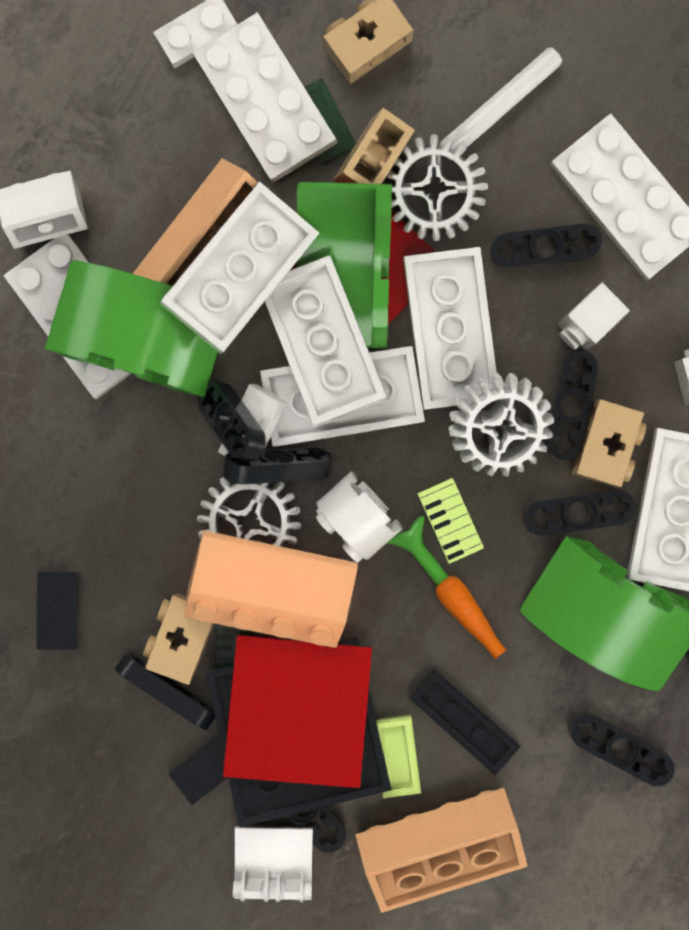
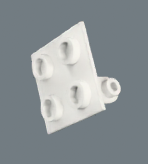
(273, 863)

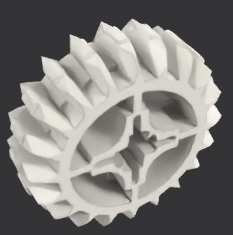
(469, 187)
(529, 433)
(262, 490)

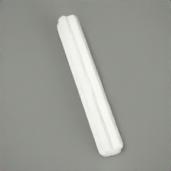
(505, 99)

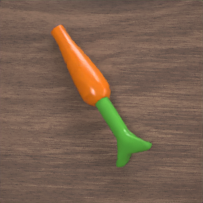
(450, 589)

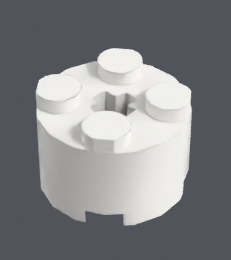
(357, 517)

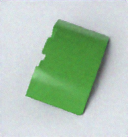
(356, 234)
(119, 324)
(608, 618)

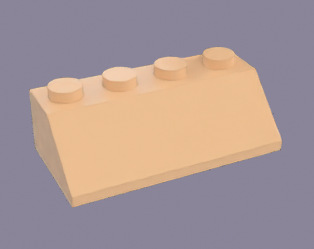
(197, 223)
(270, 589)
(441, 850)

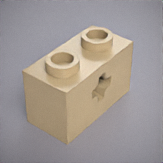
(358, 56)
(375, 150)
(604, 422)
(165, 657)

